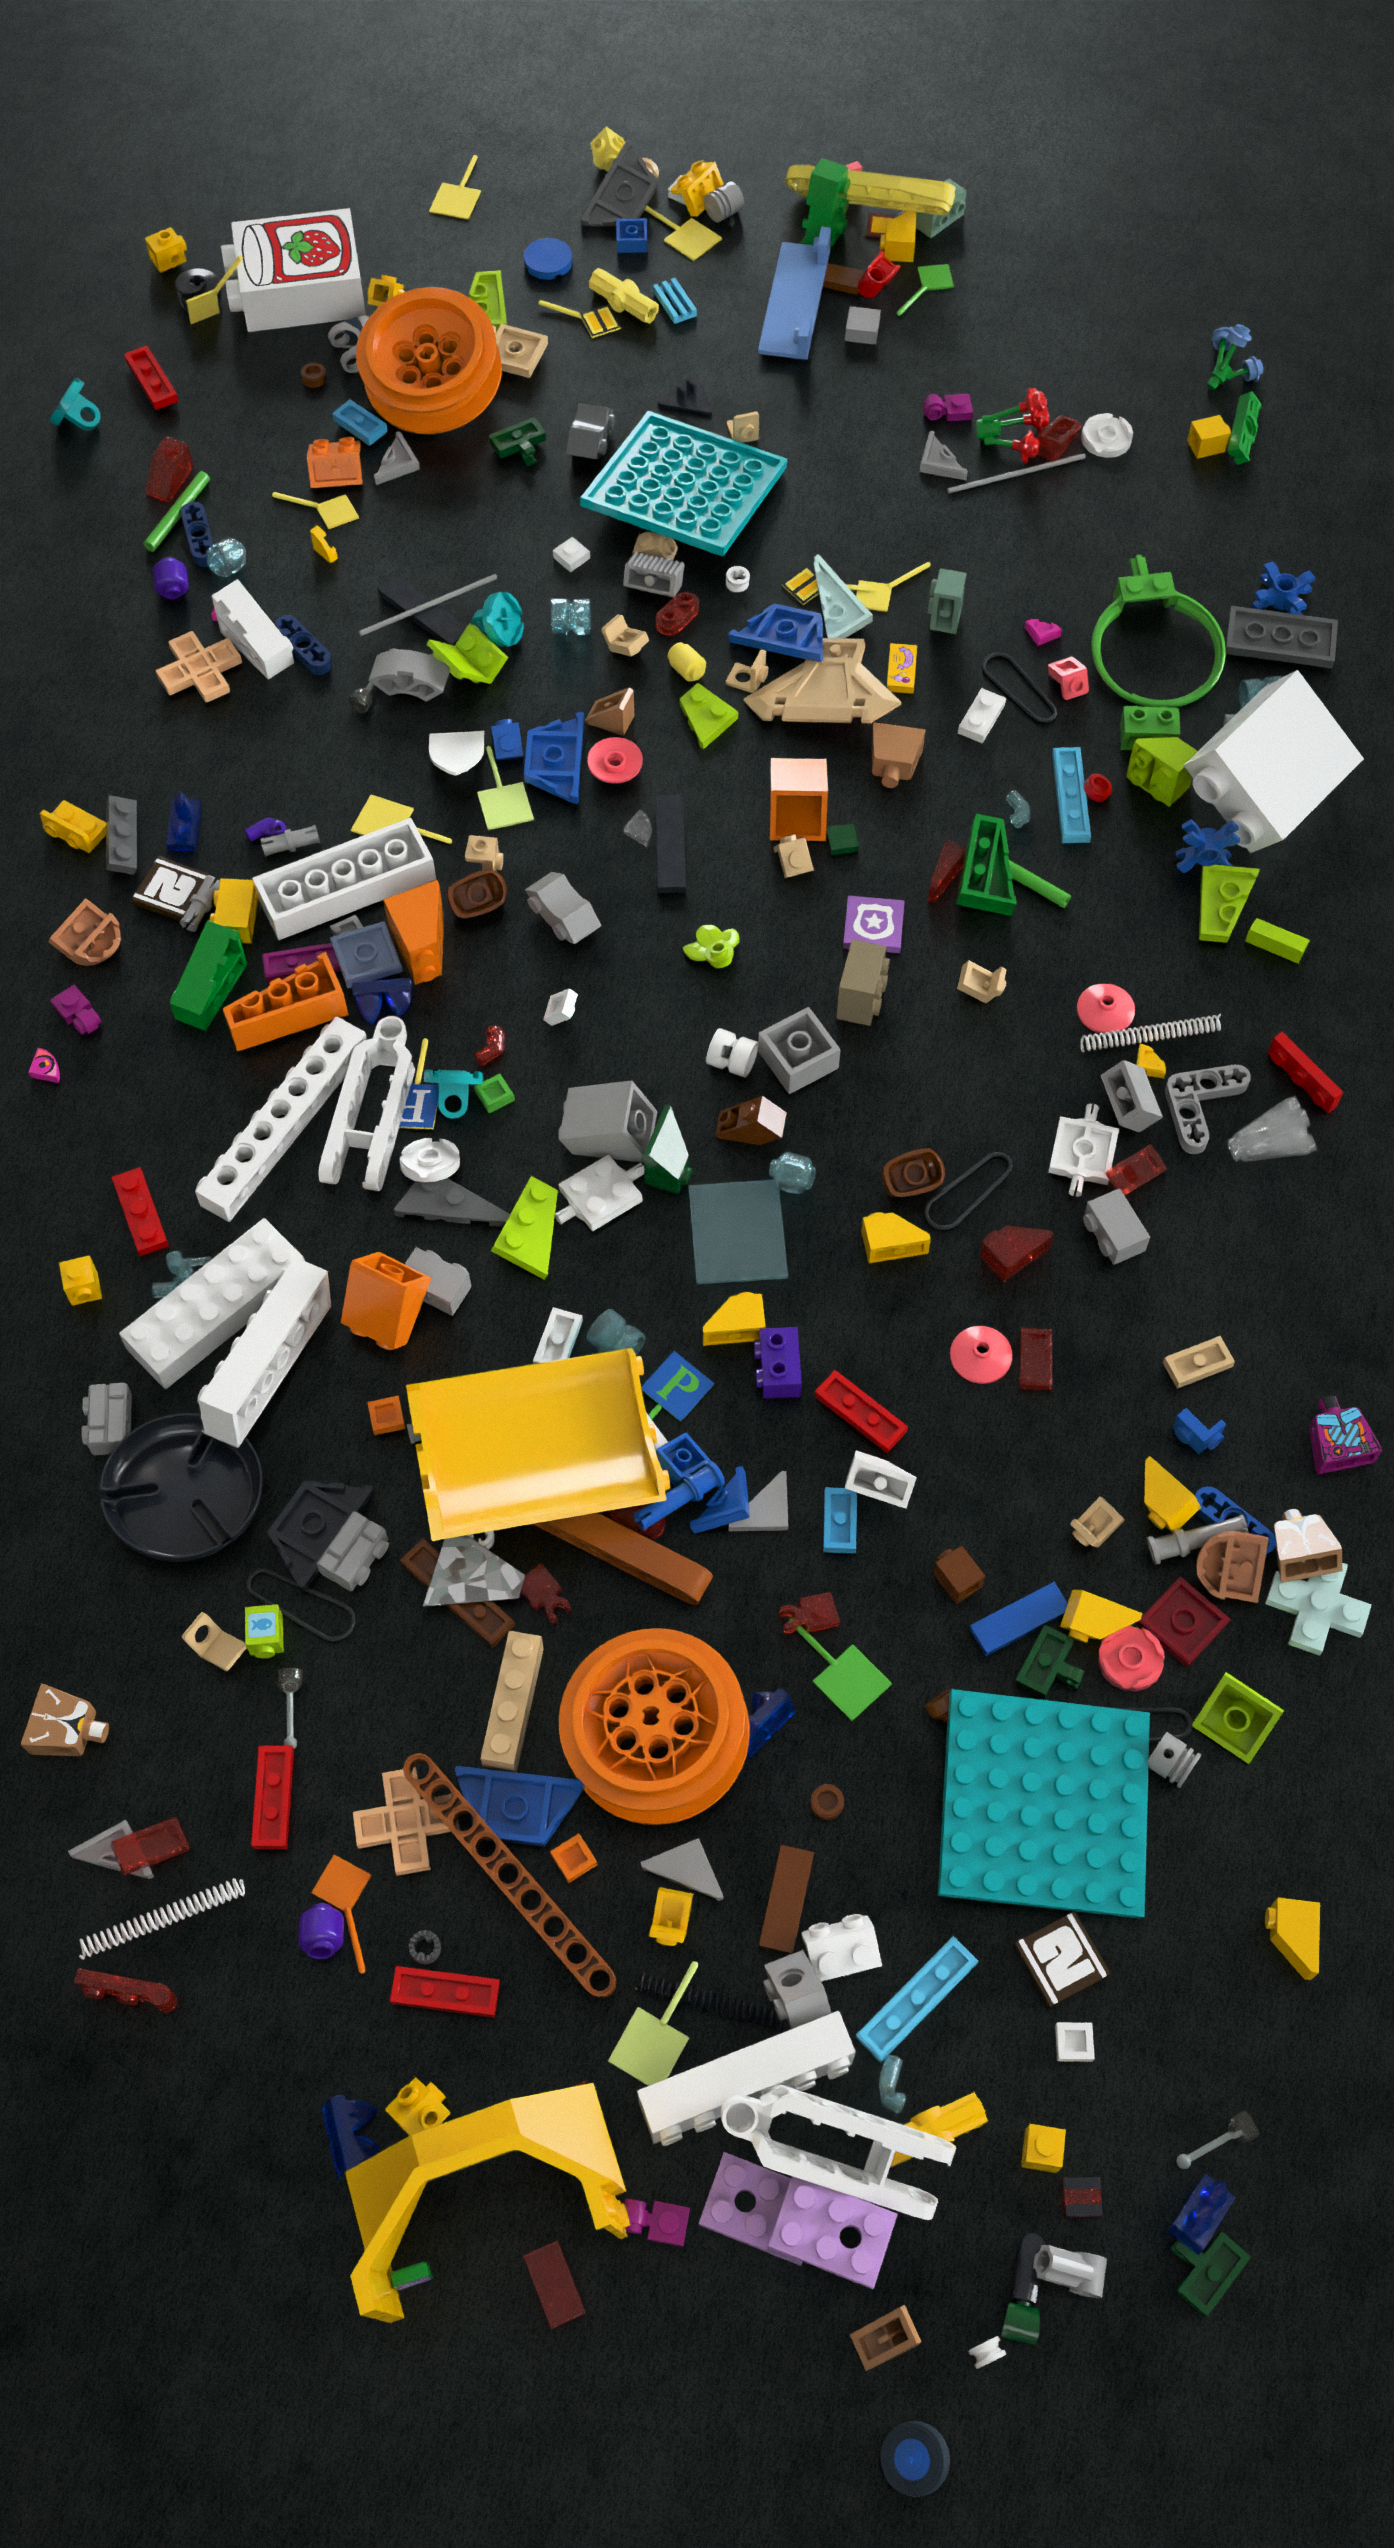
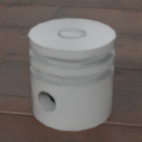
(724, 201)
(1181, 1759)

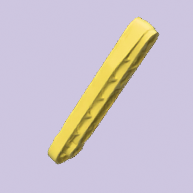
(884, 190)

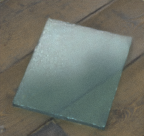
(737, 1232)

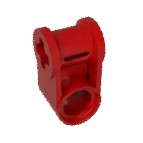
(877, 275)

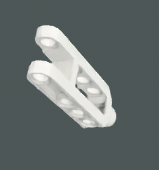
(384, 1049)
(752, 2118)

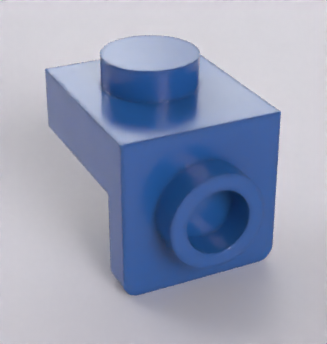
(507, 740)
(1193, 1432)

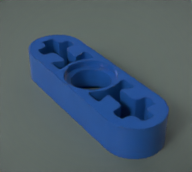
(1231, 1509)

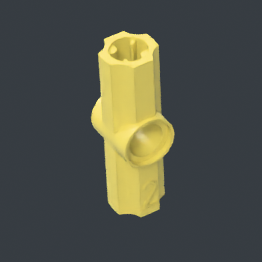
(623, 295)

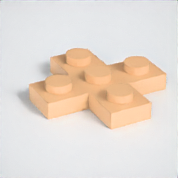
(199, 666)
(402, 1822)

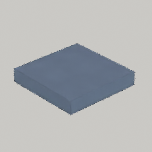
(366, 954)

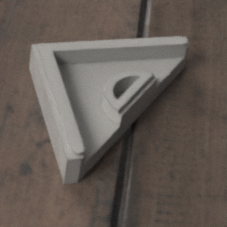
(940, 460)
(396, 461)
(767, 1509)
(99, 1850)
(687, 1867)

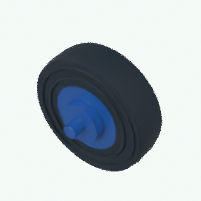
(915, 2458)

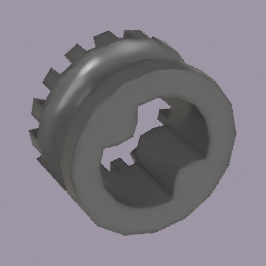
(430, 1937)

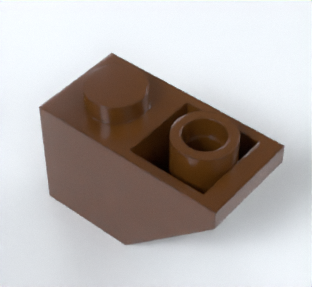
(751, 1122)

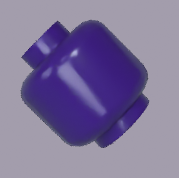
(170, 577)
(321, 1931)

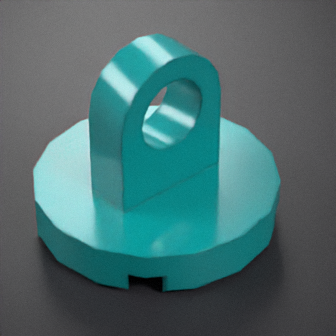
(71, 406)
(500, 619)
(453, 1083)

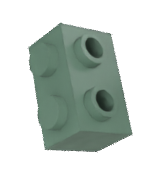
(932, 224)
(947, 600)

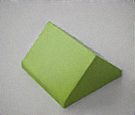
(1237, 1718)

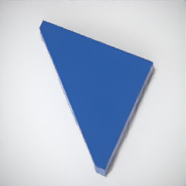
(726, 1506)

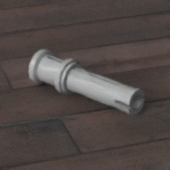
(1182, 1542)

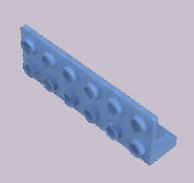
(795, 298)

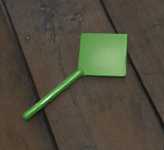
(931, 278)

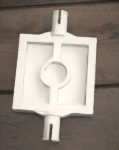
(1083, 1150)
(600, 1192)

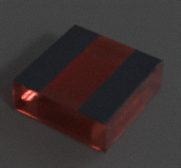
(1082, 2197)

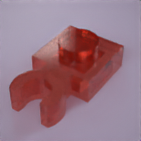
(541, 1589)
(814, 1612)

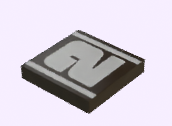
(168, 888)
(1061, 1959)

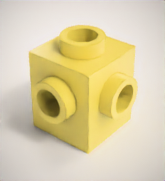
(606, 148)

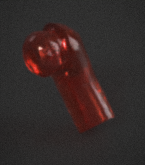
(495, 1045)

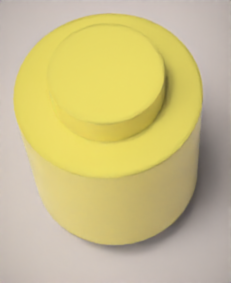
(686, 661)

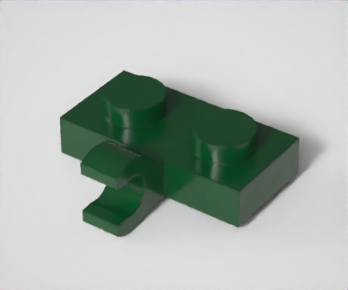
(520, 439)
(1047, 1662)
(1210, 2272)

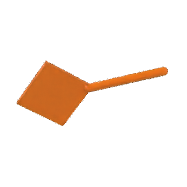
(341, 1887)

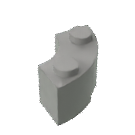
(409, 673)
(562, 907)

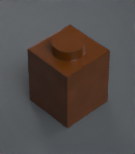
(958, 1574)

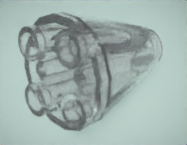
(1274, 1134)

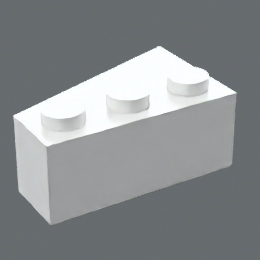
(251, 630)

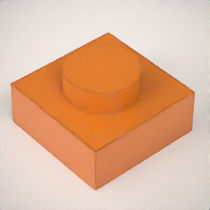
(386, 1415)
(573, 1858)

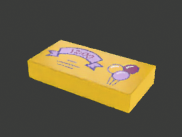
(901, 668)

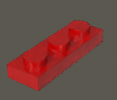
(151, 377)
(1305, 1072)
(140, 1211)
(861, 1411)
(272, 1797)
(445, 1991)

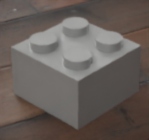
(799, 1050)

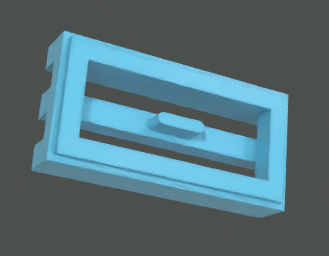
(673, 289)

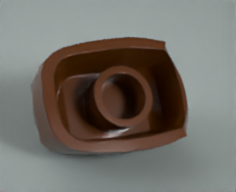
(476, 894)
(913, 1173)

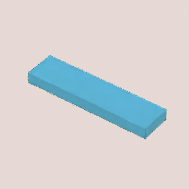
(1071, 795)
(916, 1999)

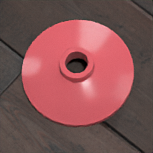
(615, 752)
(1103, 1017)
(978, 1366)

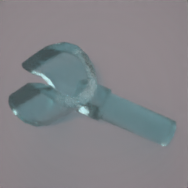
(176, 1260)

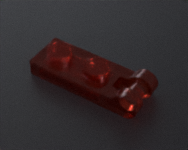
(126, 1989)

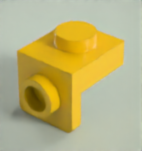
(671, 1916)

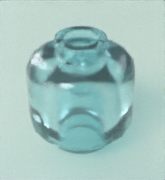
(226, 557)
(792, 1173)

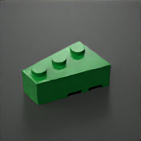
(827, 201)
(986, 868)
(208, 976)

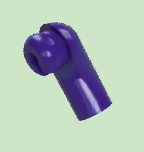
(265, 827)

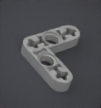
(1190, 1099)

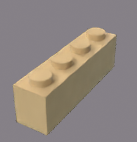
(512, 1702)

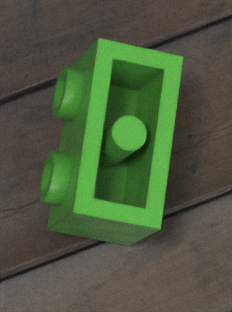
(1148, 723)

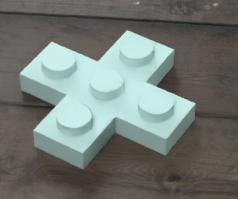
(1318, 1608)

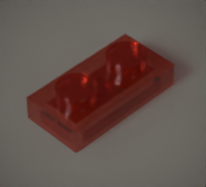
(554, 2285)

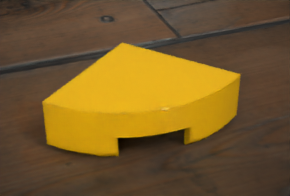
(321, 545)
(1150, 1062)

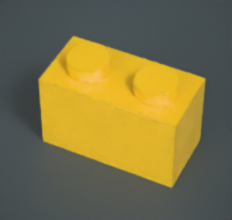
(236, 907)

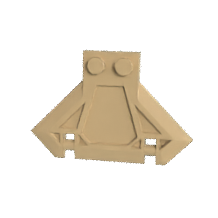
(826, 689)

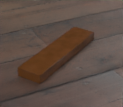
(482, 1617)

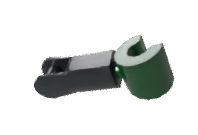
(1022, 2320)

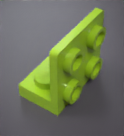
(471, 657)

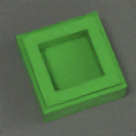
(494, 1093)

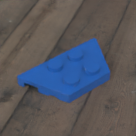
(784, 632)
(556, 757)
(519, 1805)

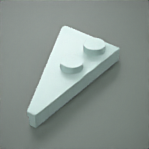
(840, 607)

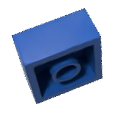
(631, 235)
(681, 1458)

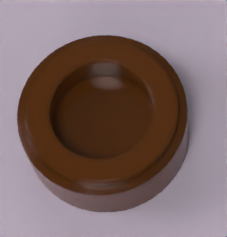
(313, 375)
(827, 1802)

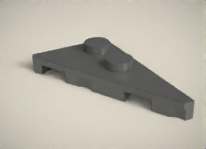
(450, 1203)

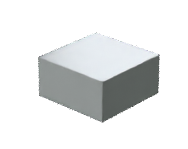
(862, 325)

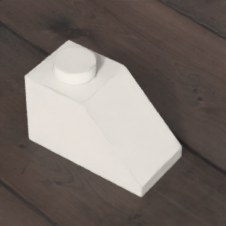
(879, 1480)

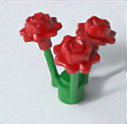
(990, 427)

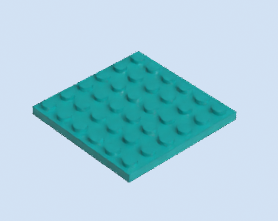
(684, 483)
(1045, 1804)

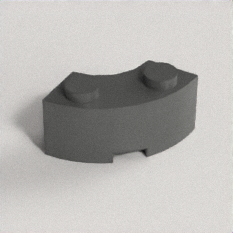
(590, 431)

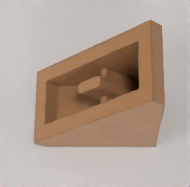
(613, 712)
(885, 2338)

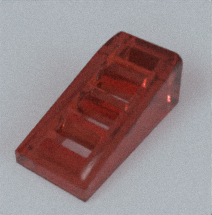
(1055, 440)
(947, 868)

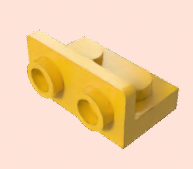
(696, 184)
(74, 826)

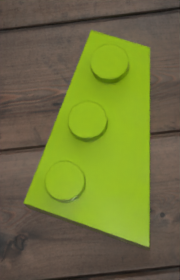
(488, 294)
(1222, 899)
(529, 1229)

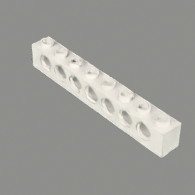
(281, 1132)

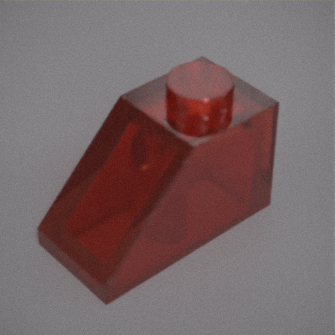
(168, 469)
(1014, 1248)

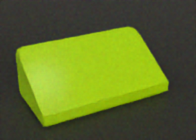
(1277, 940)

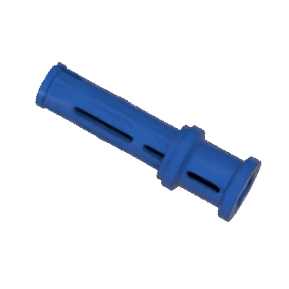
(691, 1488)

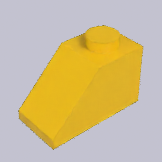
(900, 238)
(892, 1238)
(736, 1320)
(1167, 1498)
(1095, 1617)
(1295, 1933)

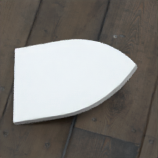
(456, 750)

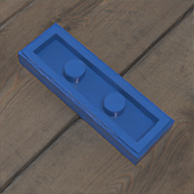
(1019, 1619)

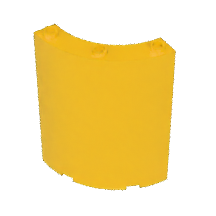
(535, 1444)

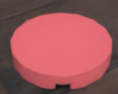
(1131, 1658)

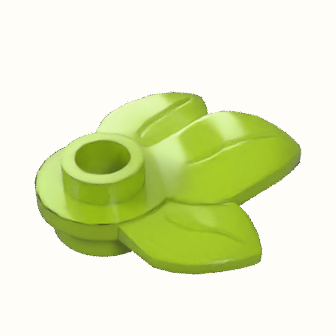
(713, 946)

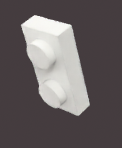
(981, 715)
(558, 1336)

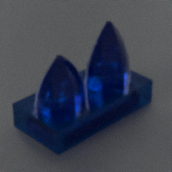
(183, 823)
(370, 994)
(770, 1714)
(341, 2120)
(1202, 2213)

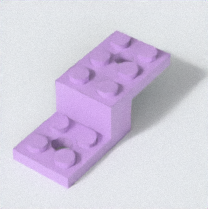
(798, 2220)

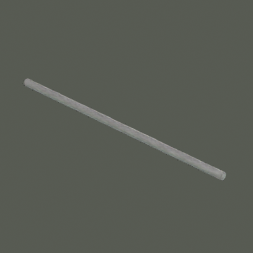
(1016, 473)
(429, 604)

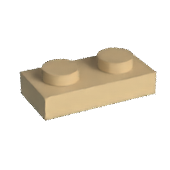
(1198, 1362)

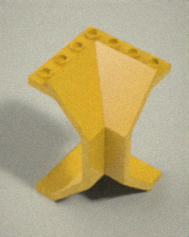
(553, 2126)

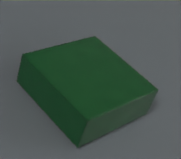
(842, 839)

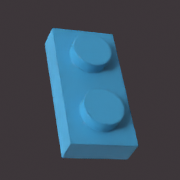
(359, 422)
(840, 1520)

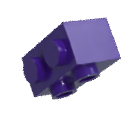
(779, 1362)

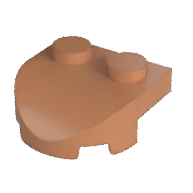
(87, 935)
(1233, 1565)

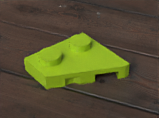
(706, 714)

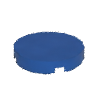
(547, 258)

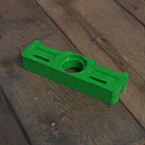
(1244, 427)

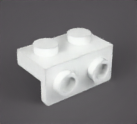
(842, 1947)

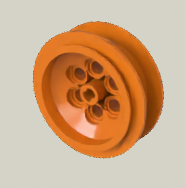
(439, 337)
(697, 1765)

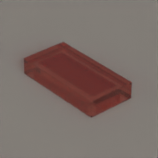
(1036, 1359)
(149, 1846)

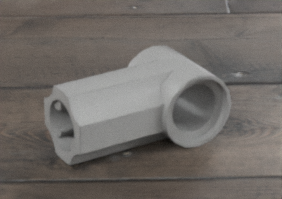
(1076, 2270)

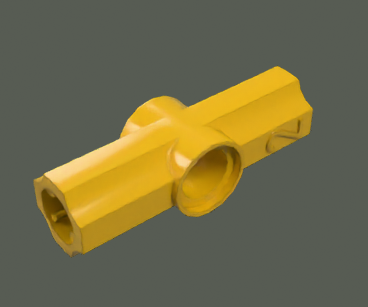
(947, 2121)

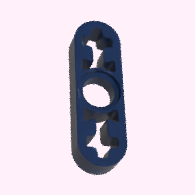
(191, 527)
(305, 655)

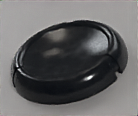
(179, 1490)

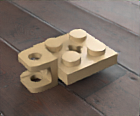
(529, 343)

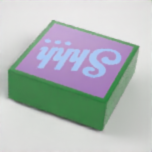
(411, 2276)

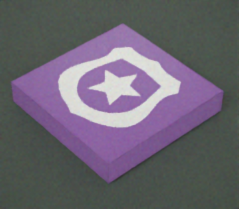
(874, 922)

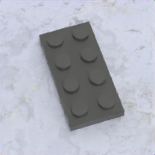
(1281, 636)

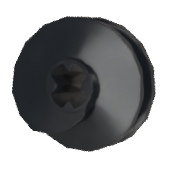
(194, 283)

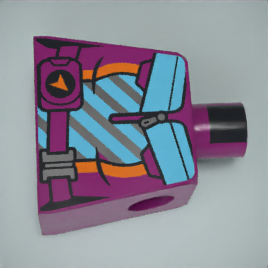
(1341, 1438)

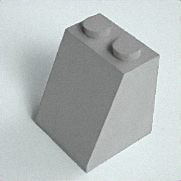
(608, 1121)

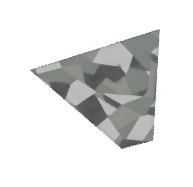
(471, 1574)

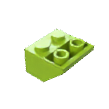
(1160, 768)

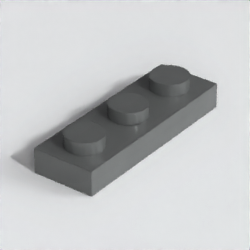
(121, 835)

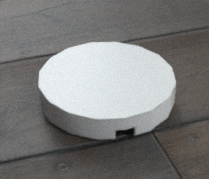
(1107, 435)
(429, 1160)

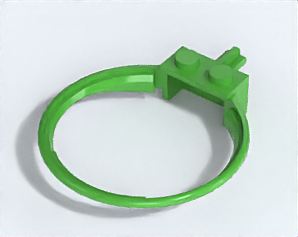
(1147, 586)

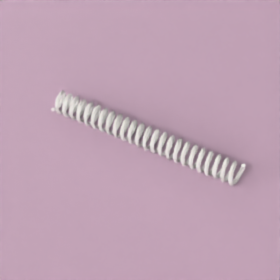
(1173, 1033)
(164, 1918)

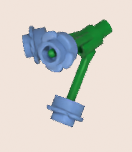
(1227, 340)

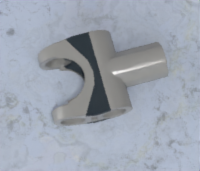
(352, 330)

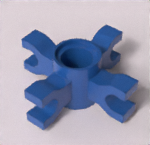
(1283, 590)
(1206, 845)

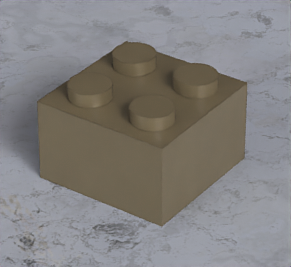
(862, 982)

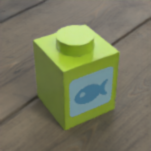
(264, 1630)

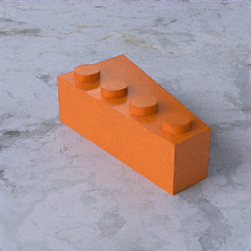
(287, 1005)

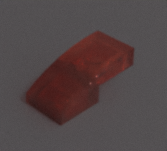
(1136, 1170)

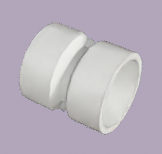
(741, 1056)

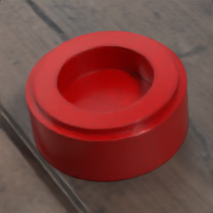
(1098, 787)

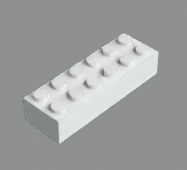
(344, 878)
(209, 1305)
(264, 1352)
(786, 2059)

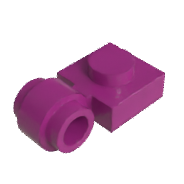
(955, 407)
(76, 1009)
(666, 2222)

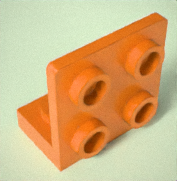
(334, 463)

